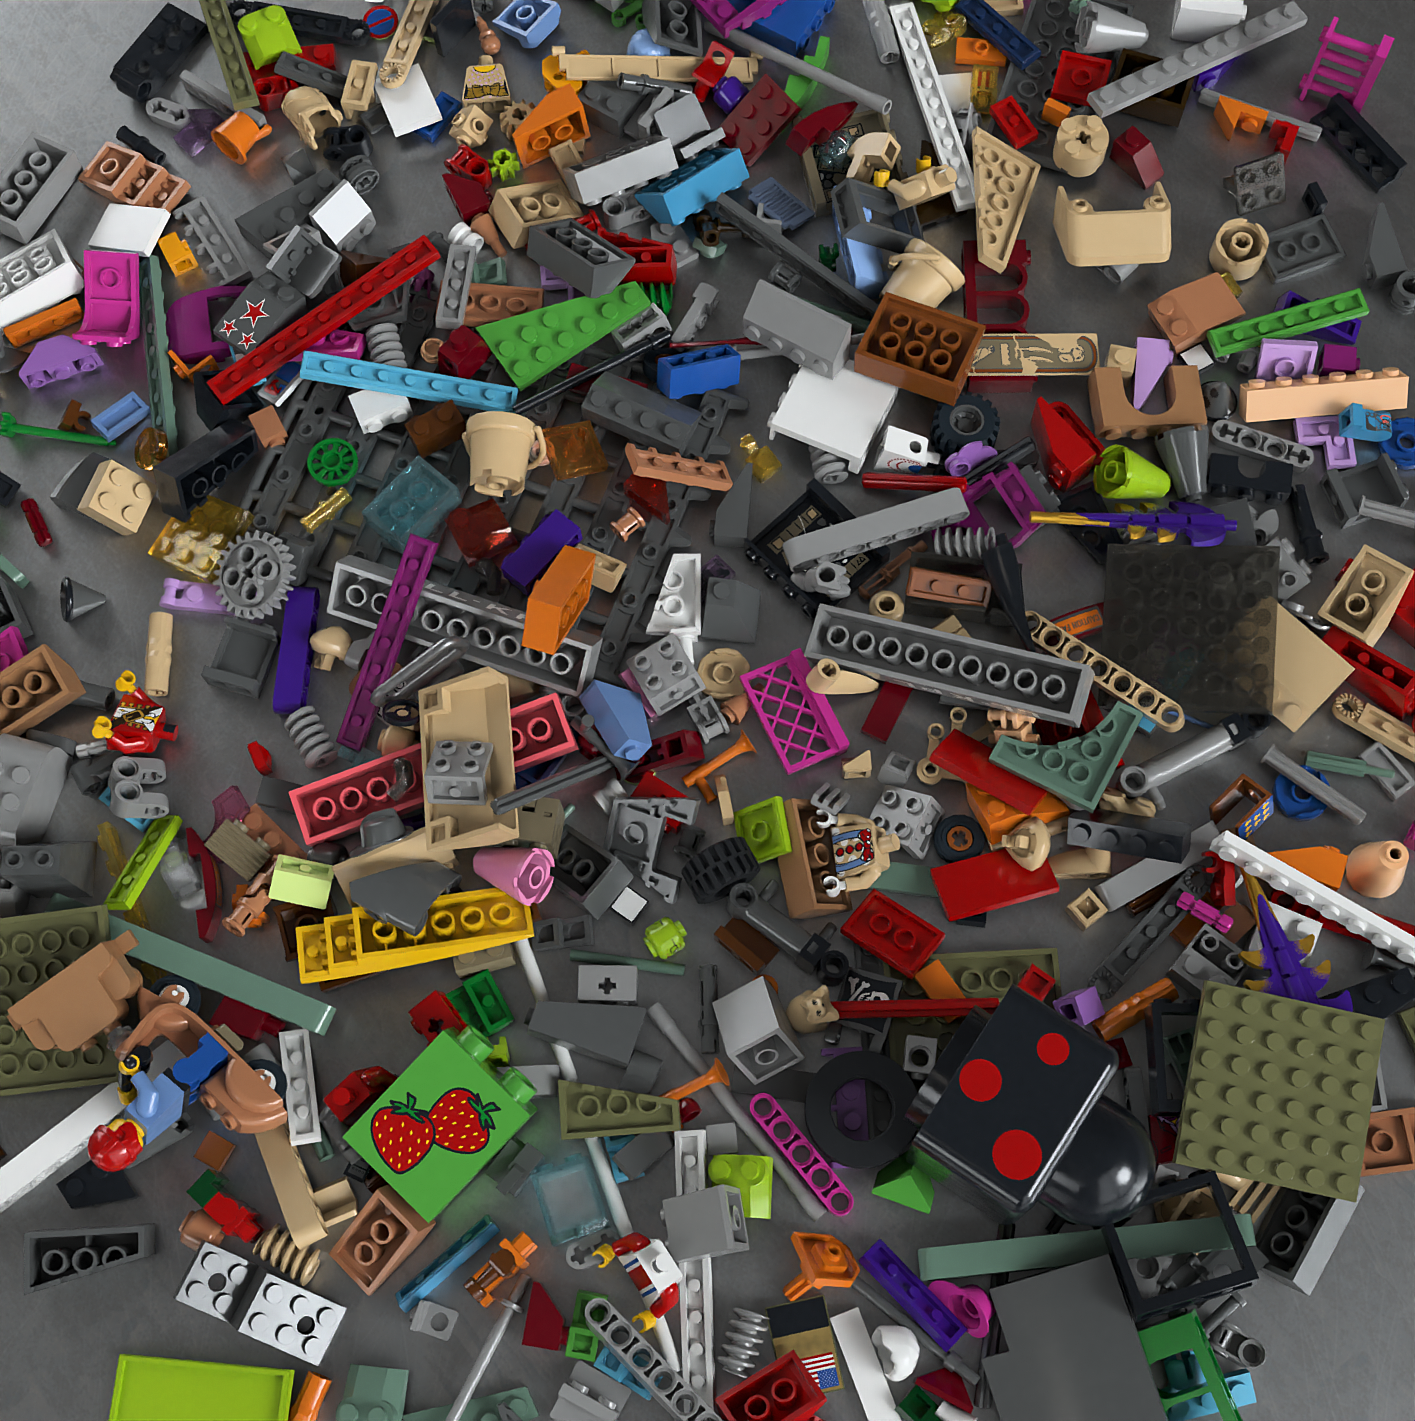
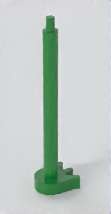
(10, 427)

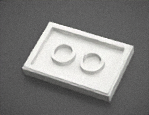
(410, 104)
(129, 229)

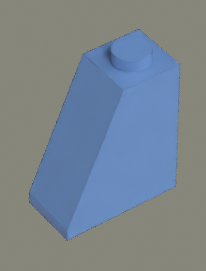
(618, 718)

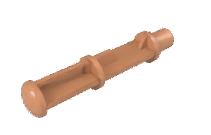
(892, 569)

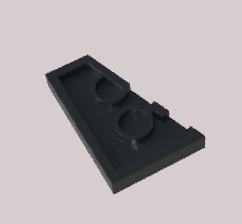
(1094, 539)

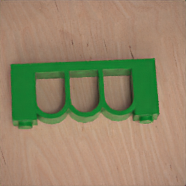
(1180, 1334)

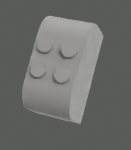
(29, 788)

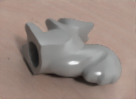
(826, 579)

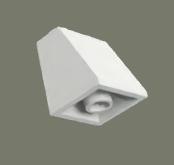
(1205, 18)

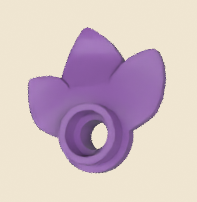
(968, 458)

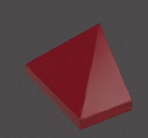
(947, 1387)

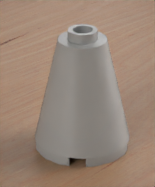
(1107, 30)

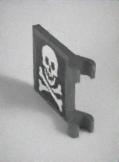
(865, 986)

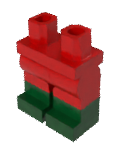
(224, 1208)

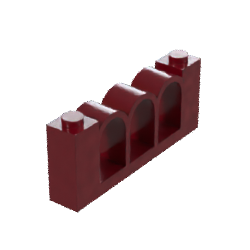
(1009, 299)

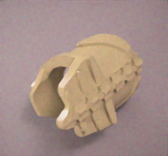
(304, 109)

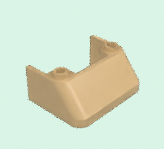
(1113, 236)

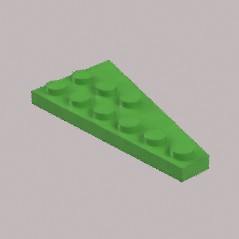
(547, 337)

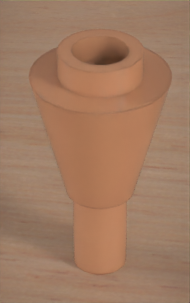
(485, 227)
(737, 707)

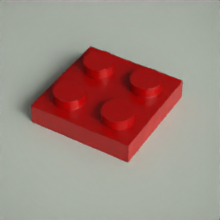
(1079, 76)

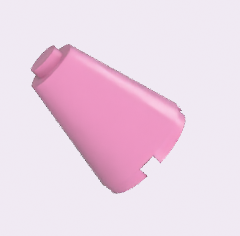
(516, 871)

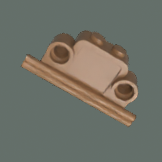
(81, 999)

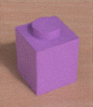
(1080, 1005)

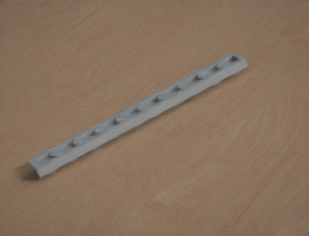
(1196, 59)

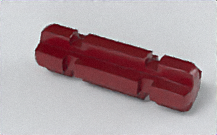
(36, 522)

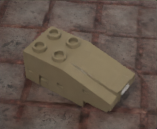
(539, 826)

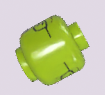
(665, 938)

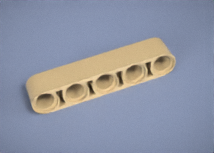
(292, 1186)

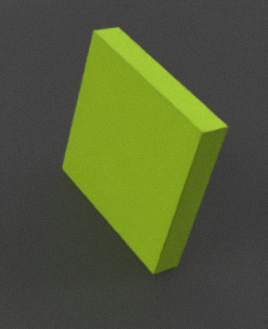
(764, 828)

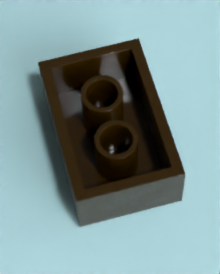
(1161, 107)

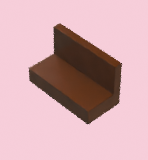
(746, 945)

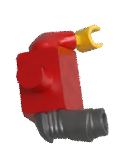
(352, 1099)

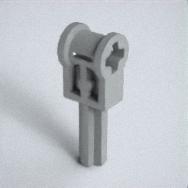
(706, 717)

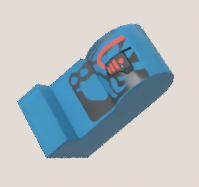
(1365, 424)

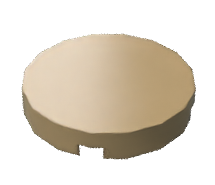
(721, 673)

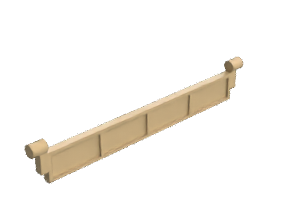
(658, 67)

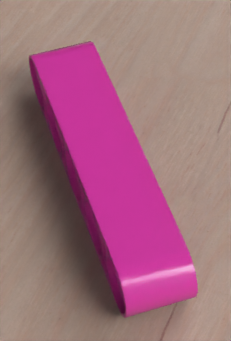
(793, 1141)

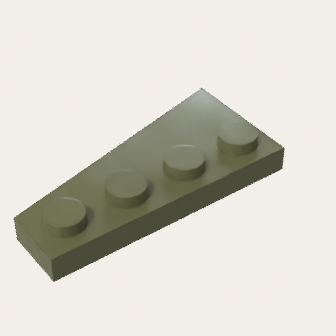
(604, 1112)

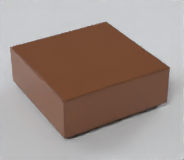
(214, 1151)

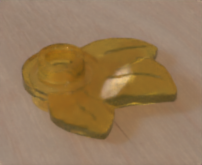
(944, 27)

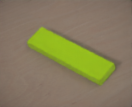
(143, 863)

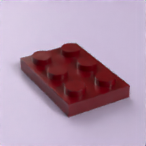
(759, 119)

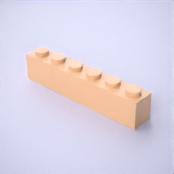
(1322, 395)

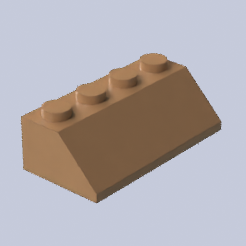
(35, 690)
(809, 864)

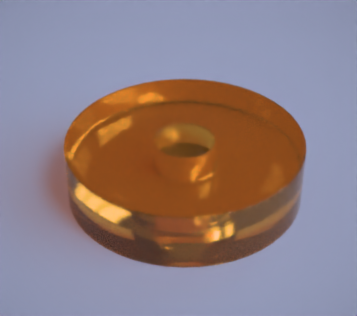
(150, 448)

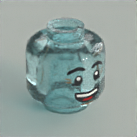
(835, 149)

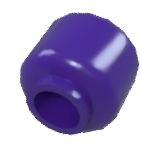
(729, 93)

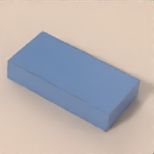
(121, 416)

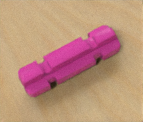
(1205, 912)

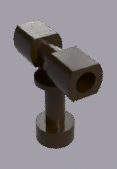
(711, 228)

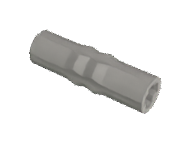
(882, 30)

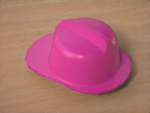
(967, 1303)

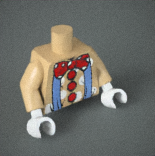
(859, 851)

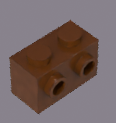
(436, 428)

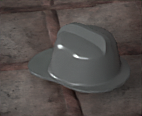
(380, 829)

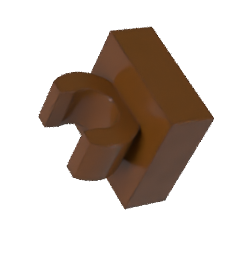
(71, 417)

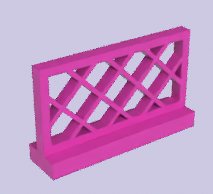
(817, 708)

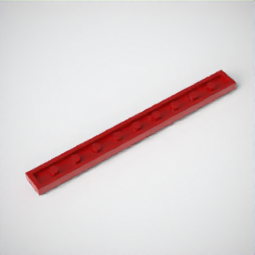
(323, 319)

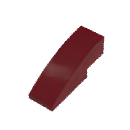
(820, 126)

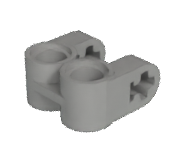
(127, 793)

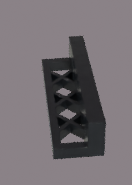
(1364, 141)

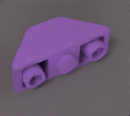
(58, 359)

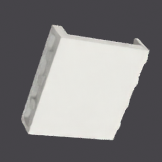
(835, 413)

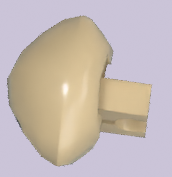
(328, 644)
(1028, 843)

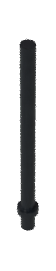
(651, 343)

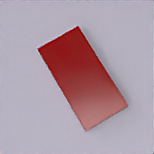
(969, 761)
(989, 884)

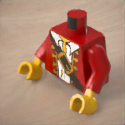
(136, 721)

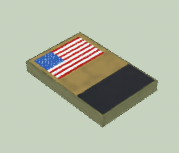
(807, 1330)

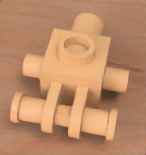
(1012, 725)

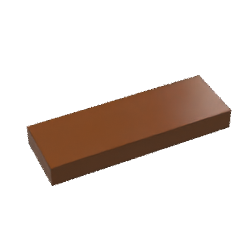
(948, 587)

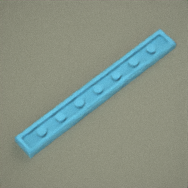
(407, 382)

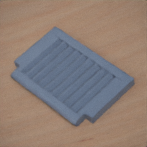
(780, 204)

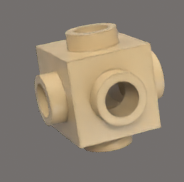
(470, 126)

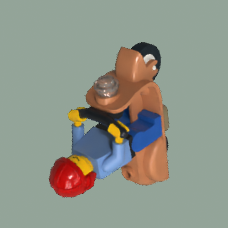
(242, 1093)

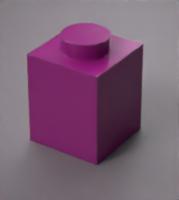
(1337, 359)

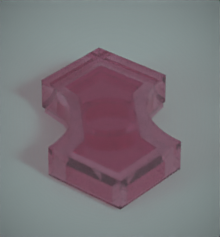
(228, 806)

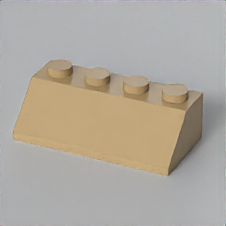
(396, 854)

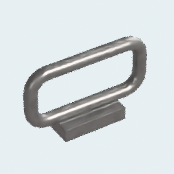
(429, 668)

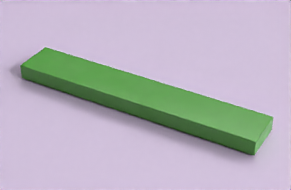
(1288, 322)

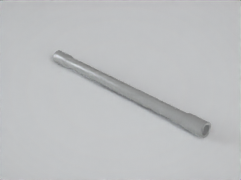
(869, 99)
(804, 1195)

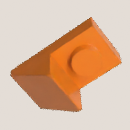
(1235, 113)

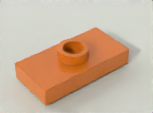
(978, 51)

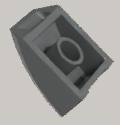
(75, 483)

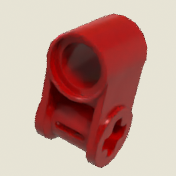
(272, 91)
(469, 165)

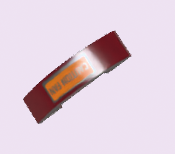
(1078, 623)
(207, 918)

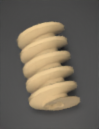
(287, 1255)

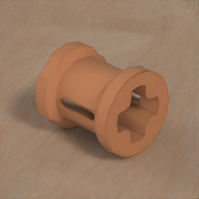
(627, 524)

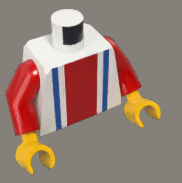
(650, 1270)

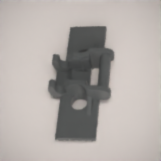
(1195, 1272)

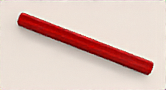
(913, 1008)

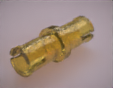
(326, 510)

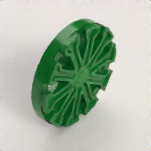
(332, 462)

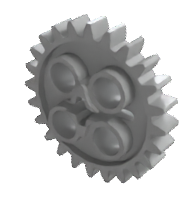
(254, 575)

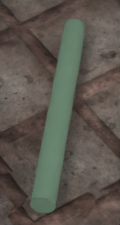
(642, 964)

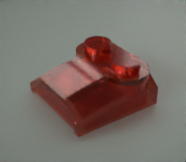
(480, 531)

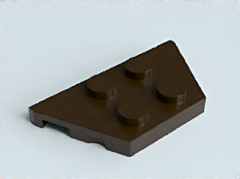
(940, 208)

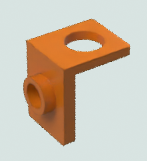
(183, 371)

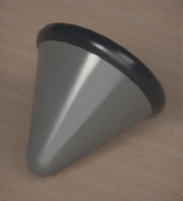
(1219, 400)
(77, 599)

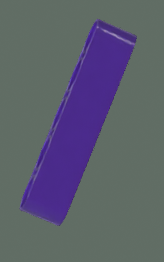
(295, 650)

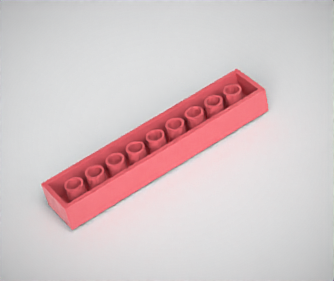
(341, 801)

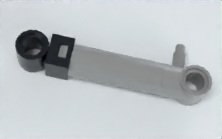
(1223, 737)

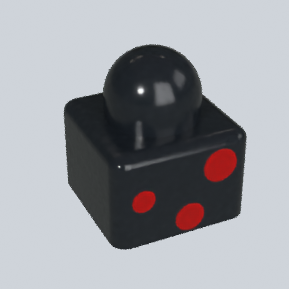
(1025, 1120)

